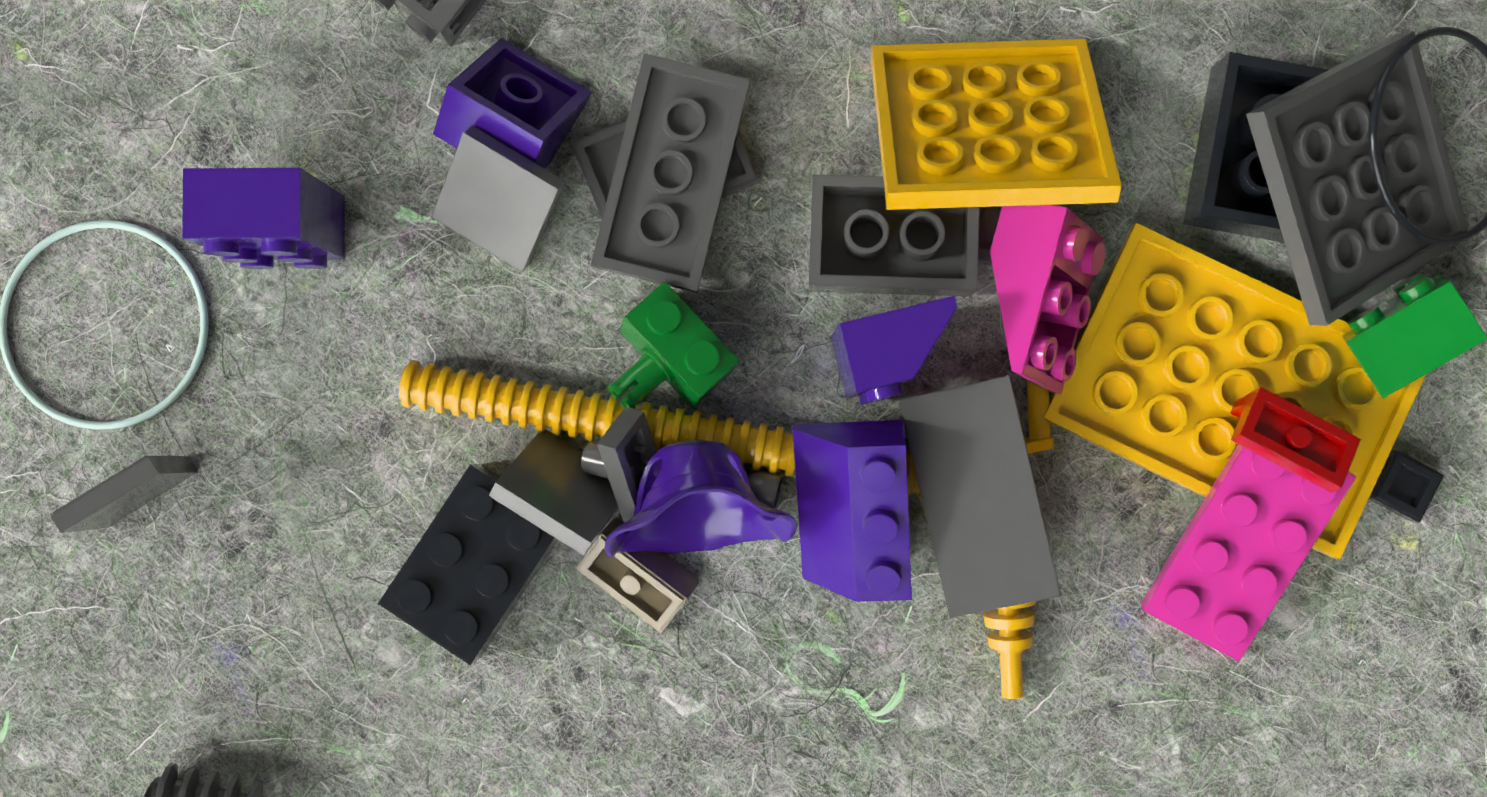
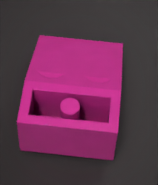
(1043, 282)

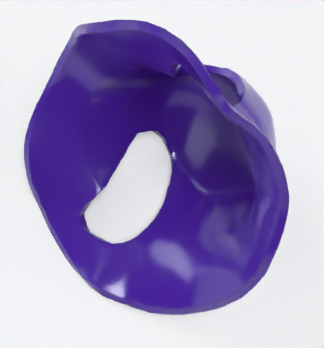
(696, 501)

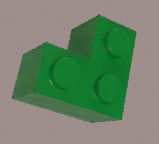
(1415, 335)

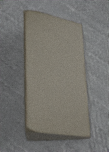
(642, 581)

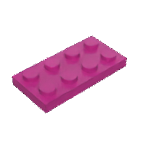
(1240, 552)

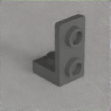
(444, 20)

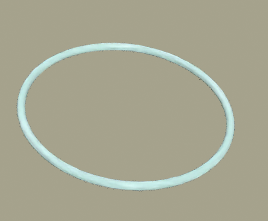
(4, 306)

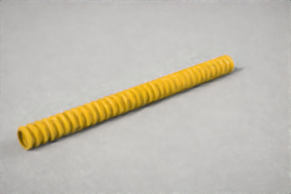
(593, 415)

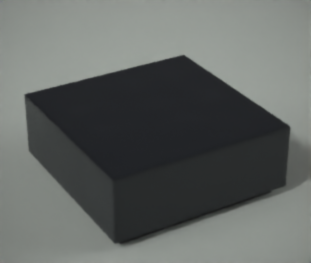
(1405, 486)

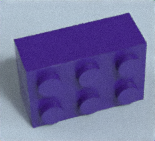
(263, 216)

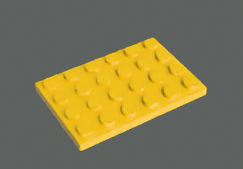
(1191, 337)

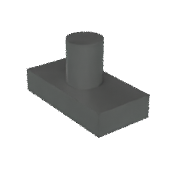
(622, 457)

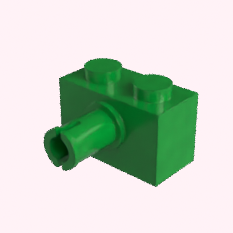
(673, 349)

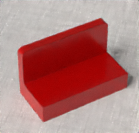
(1294, 438)

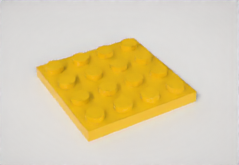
(991, 125)

